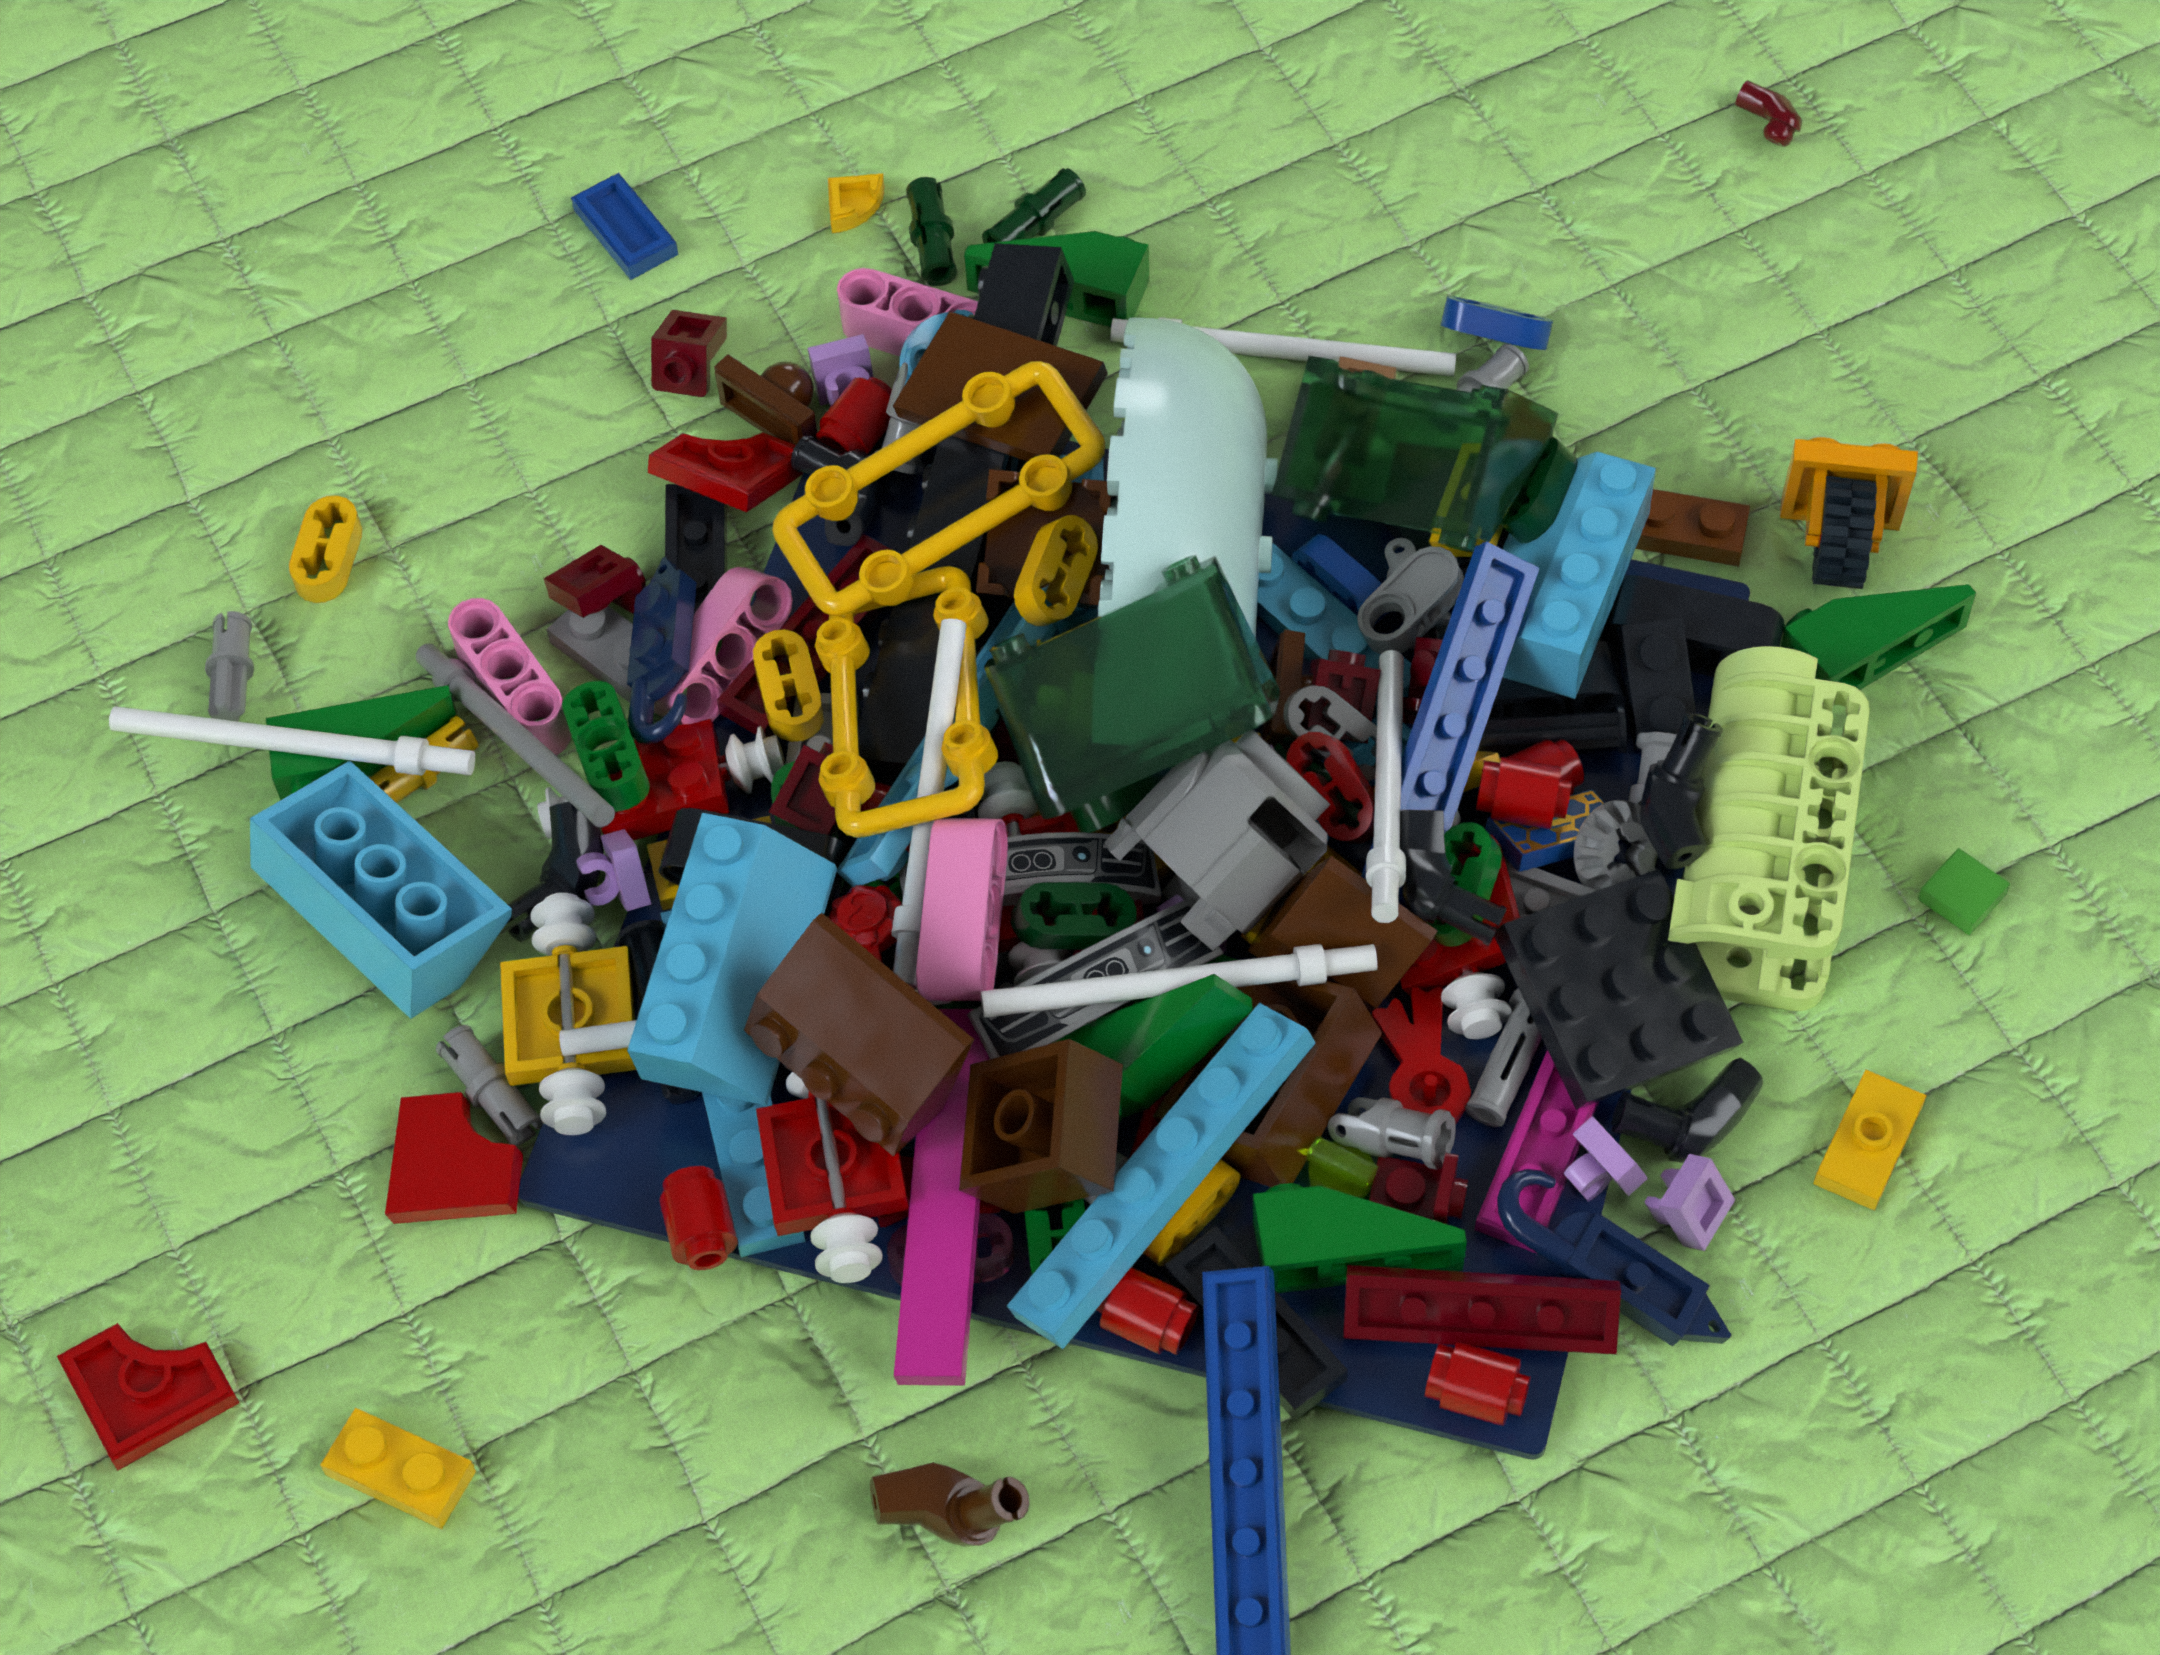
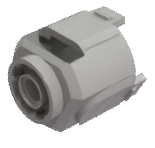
(1233, 832)

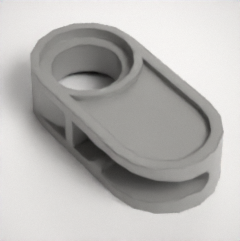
(1421, 590)

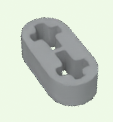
(1339, 713)

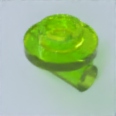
(1340, 1168)

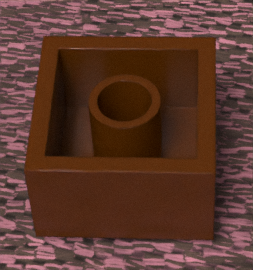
(1041, 1127)

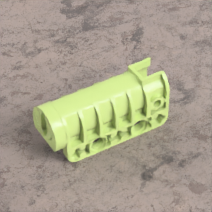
(1762, 827)

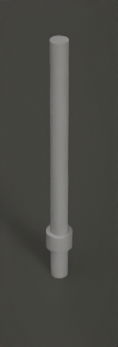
(514, 734)

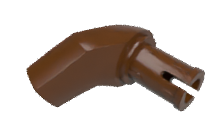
(948, 1503)

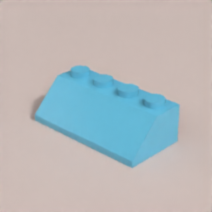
(1579, 571)
(377, 887)
(729, 928)

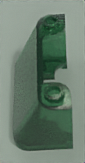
(1409, 452)
(1132, 689)

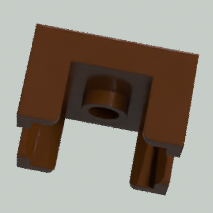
(1012, 539)

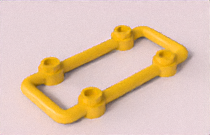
(889, 575)
(966, 742)

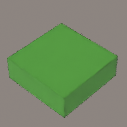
(1963, 891)

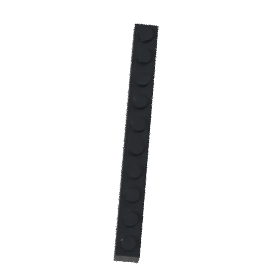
(1020, 292)

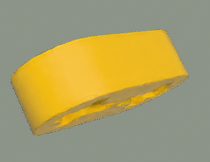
(337, 551)
(1065, 575)
(799, 682)
(1194, 1214)

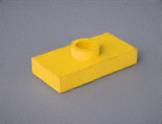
(1869, 1140)

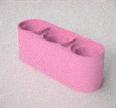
(890, 307)
(728, 617)
(505, 655)
(962, 909)

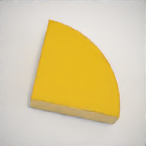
(854, 200)

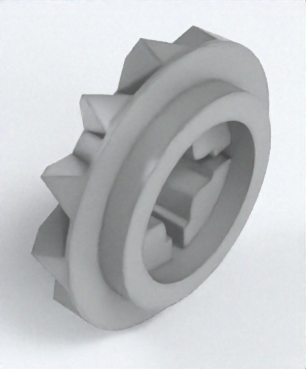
(1598, 844)

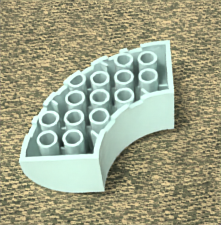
(1185, 465)

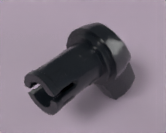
(812, 455)
(1675, 790)
(571, 838)
(1428, 881)
(1697, 1124)

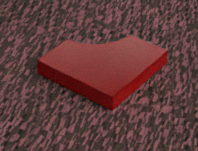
(728, 471)
(446, 1167)
(144, 1394)

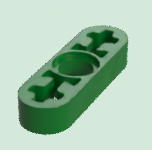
(608, 727)

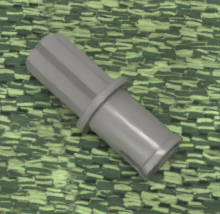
(229, 666)

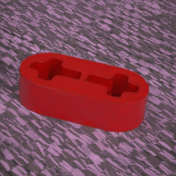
(1346, 780)

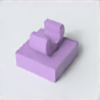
(837, 365)
(622, 871)
(1602, 1163)
(1693, 1202)

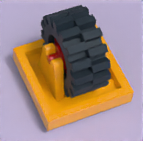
(1847, 501)

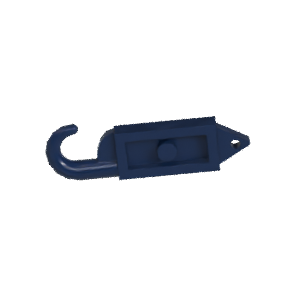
(660, 650)
(1589, 1246)

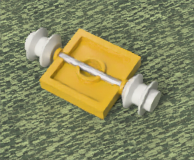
(564, 993)

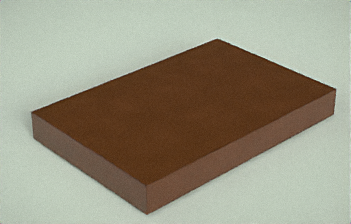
(972, 347)

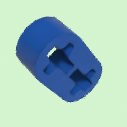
(1496, 323)
(1337, 572)

